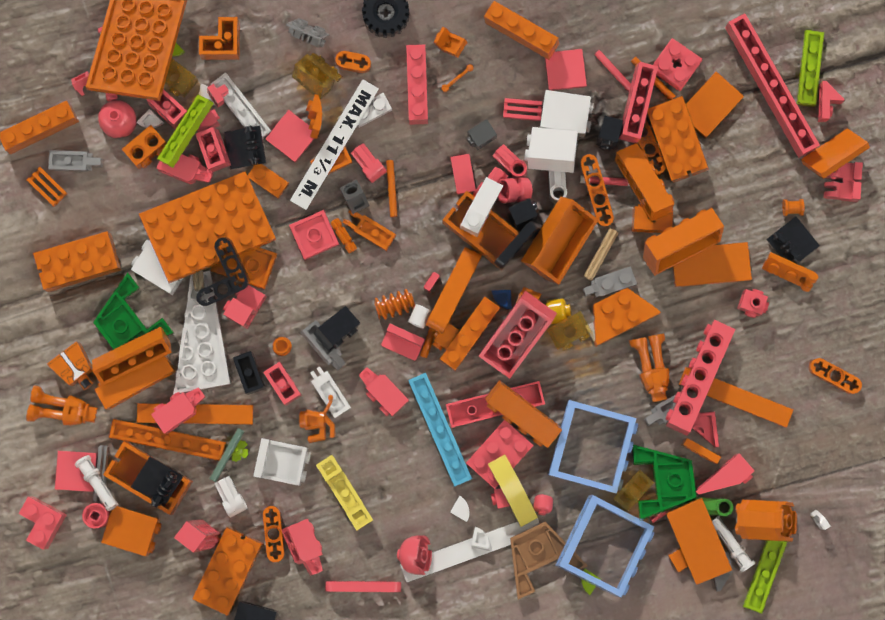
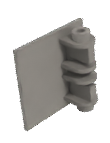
(301, 26)

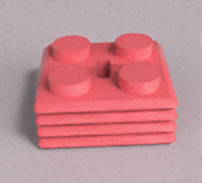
(687, 60)

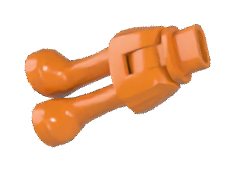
(655, 379)
(74, 409)

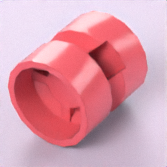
(515, 190)
(96, 515)

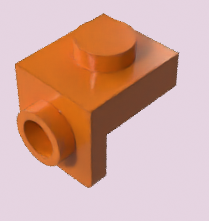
(449, 42)

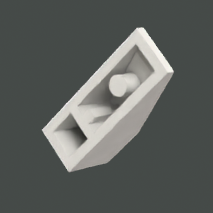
(481, 207)

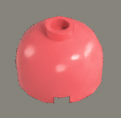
(117, 119)
(415, 555)

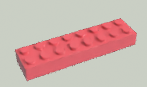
(476, 408)

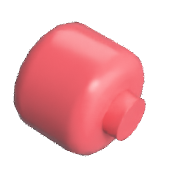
(543, 504)

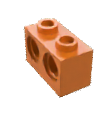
(141, 143)

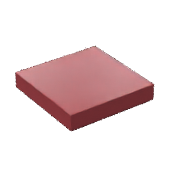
(566, 70)
(290, 136)
(314, 235)
(70, 477)

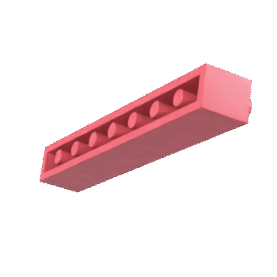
(772, 85)

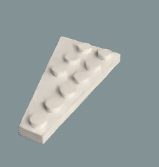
(202, 346)

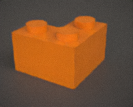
(225, 45)

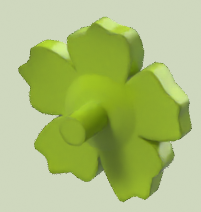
(240, 451)

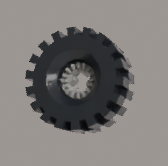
(385, 26)

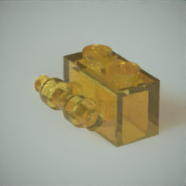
(315, 75)

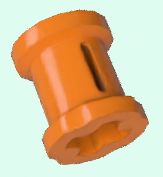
(793, 207)

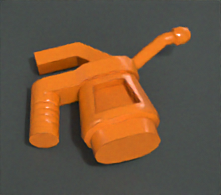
(314, 420)

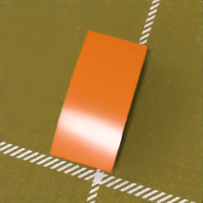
(315, 115)

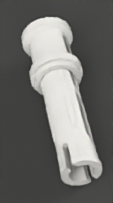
(92, 476)
(736, 551)

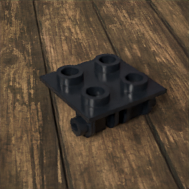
(245, 147)
(793, 241)
(157, 482)

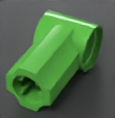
(712, 506)

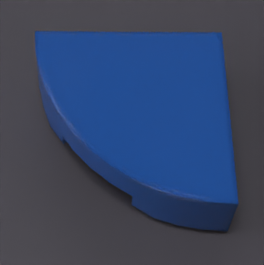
(502, 298)

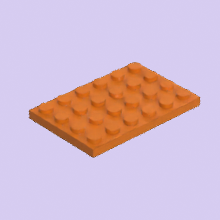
(136, 47)
(188, 227)

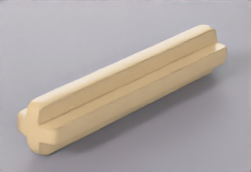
(600, 254)

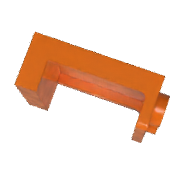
(131, 531)

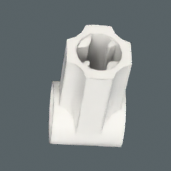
(557, 182)
(419, 316)
(232, 500)

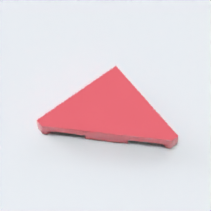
(706, 427)

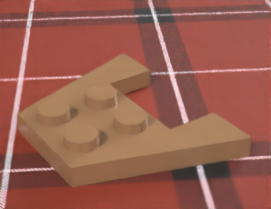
(533, 550)

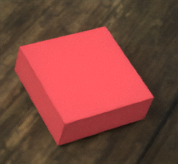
(431, 282)

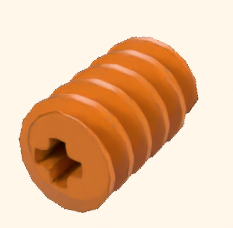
(394, 304)

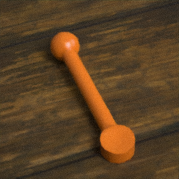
(445, 88)

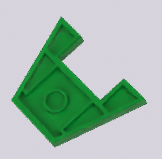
(118, 320)
(672, 481)

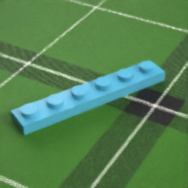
(440, 429)

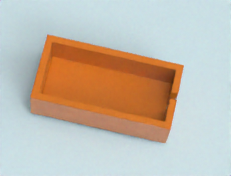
(677, 139)
(493, 237)
(559, 240)
(682, 241)
(77, 261)
(129, 467)
(227, 571)

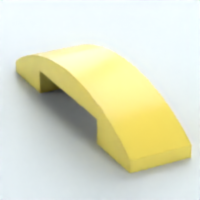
(513, 490)
(344, 492)

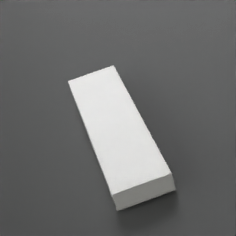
(240, 106)

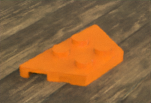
(619, 314)

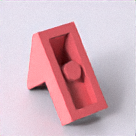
(827, 96)

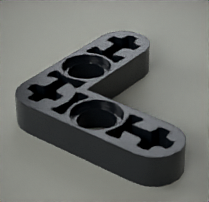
(529, 232)
(230, 282)

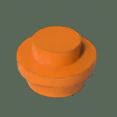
(282, 346)

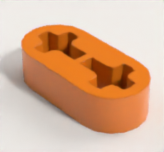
(352, 66)

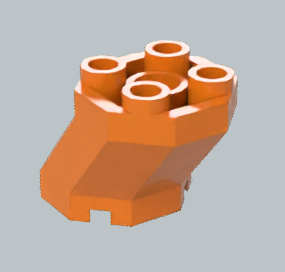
(766, 520)

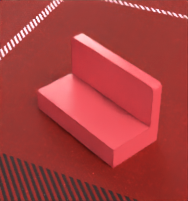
(402, 342)

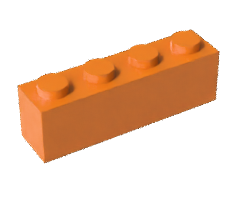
(521, 30)
(38, 127)
(644, 182)
(469, 333)
(131, 356)
(134, 382)
(522, 413)

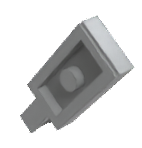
(73, 161)
(611, 283)
(330, 357)
(660, 411)

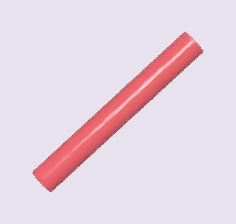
(613, 70)

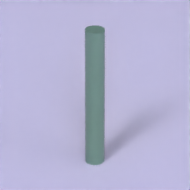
(226, 455)

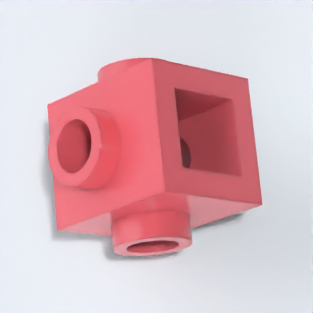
(746, 303)

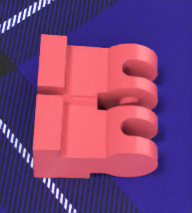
(850, 187)

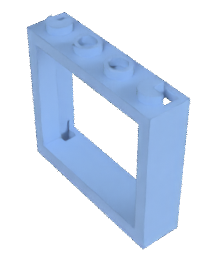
(562, 437)
(577, 532)

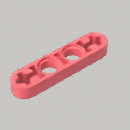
(363, 586)

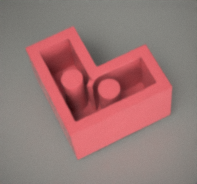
(245, 306)
(46, 520)

